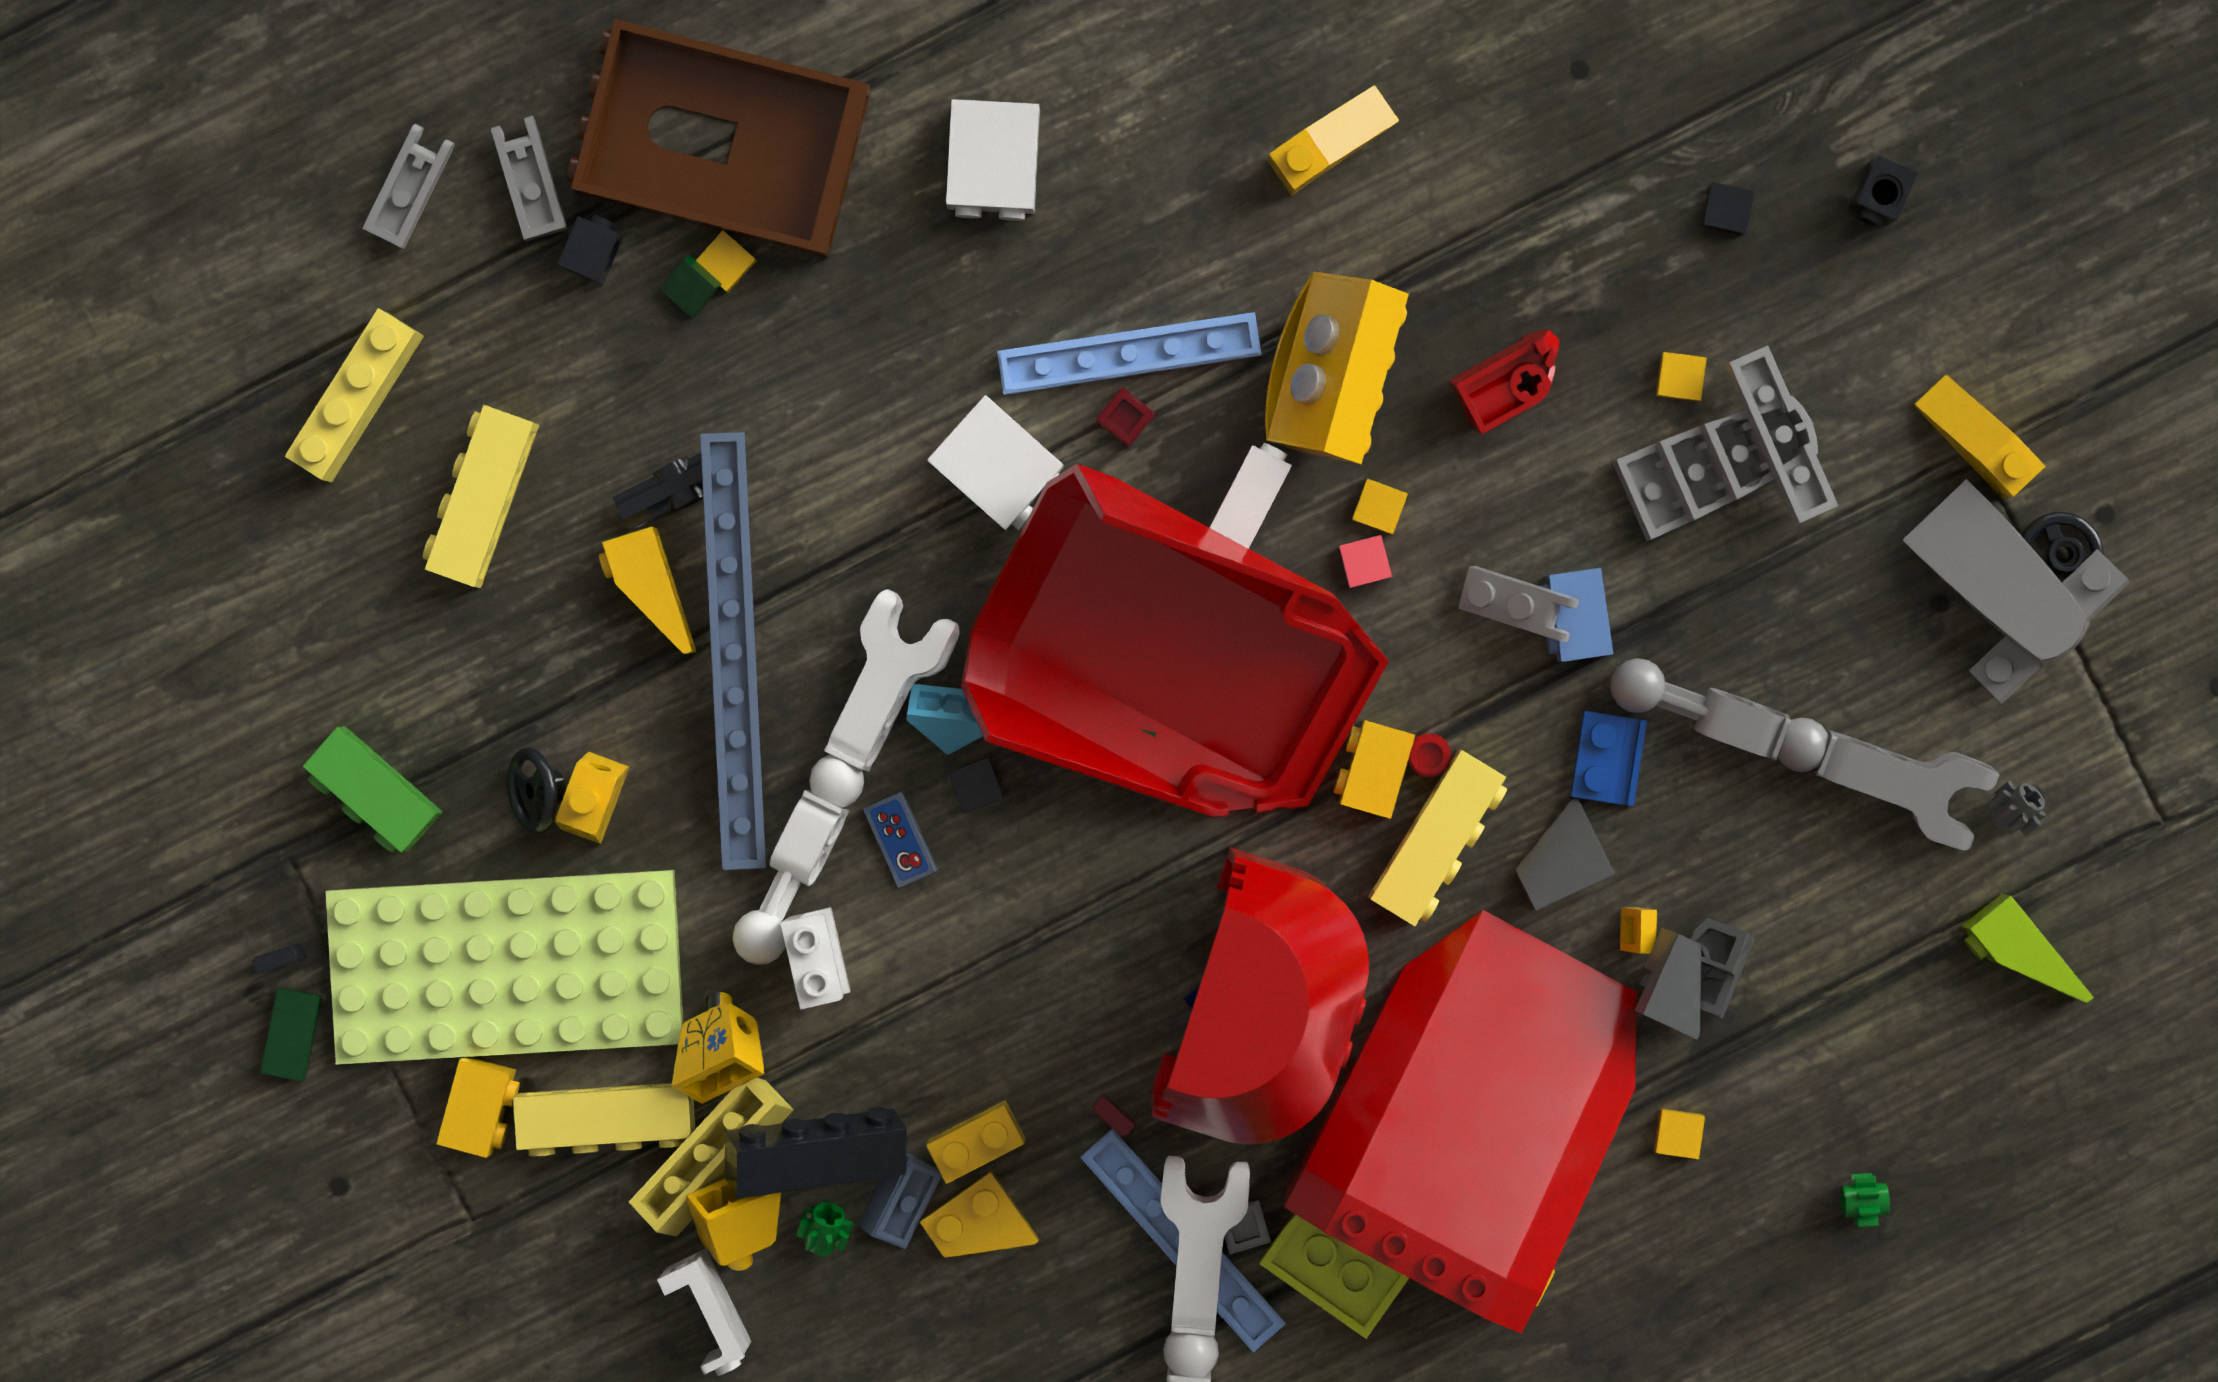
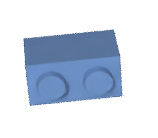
(1587, 623)

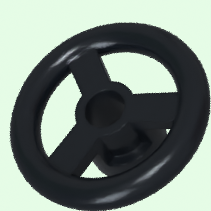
(2050, 523)
(542, 789)

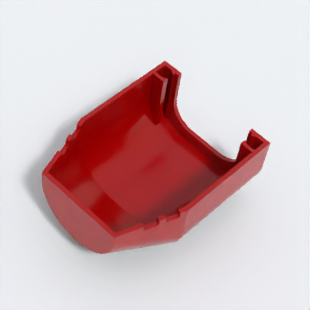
(1269, 1008)

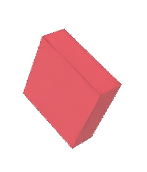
(1365, 561)

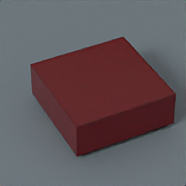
(1125, 417)
(1113, 1115)

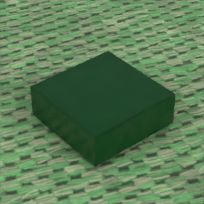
(690, 286)

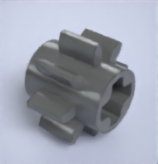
(2017, 808)

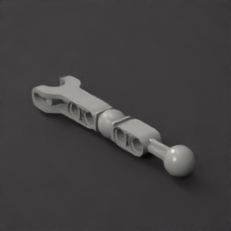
(1806, 746)

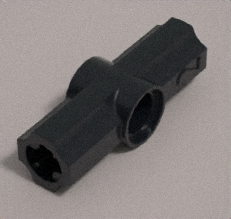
(668, 490)

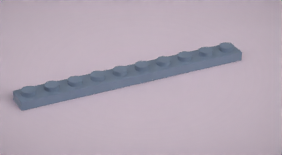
(733, 650)

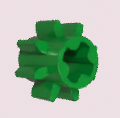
(1864, 1200)
(824, 1228)

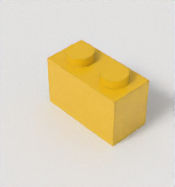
(1374, 768)
(478, 1107)
(975, 1141)

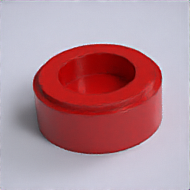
(1429, 755)

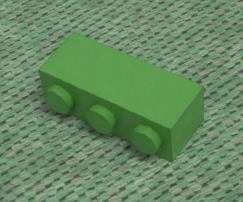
(371, 790)

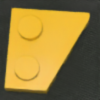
(978, 1221)

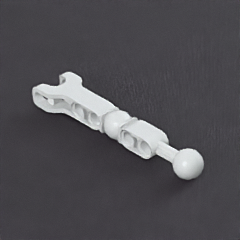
(839, 777)
(1201, 1225)

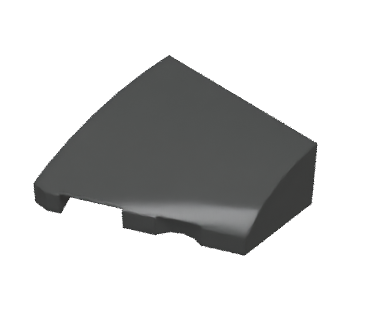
(1563, 859)
(1722, 962)
(1675, 983)

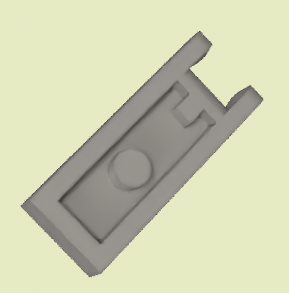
(530, 182)
(407, 189)
(1515, 602)

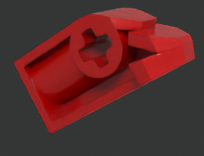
(1490, 388)

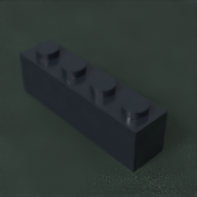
(815, 1152)

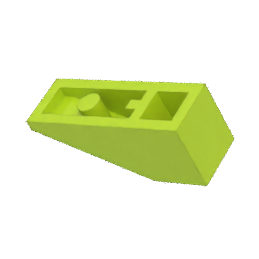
(2013, 941)

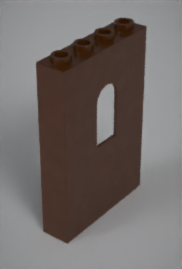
(786, 154)

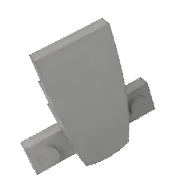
(1731, 457)
(2011, 587)

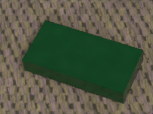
(291, 1034)

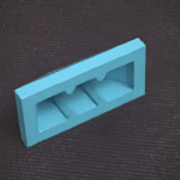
(942, 716)

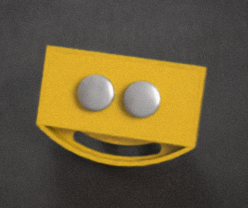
(1333, 366)

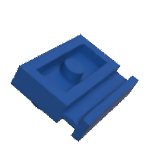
(1608, 758)

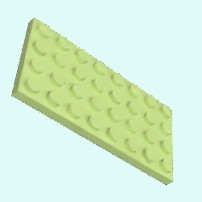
(504, 967)

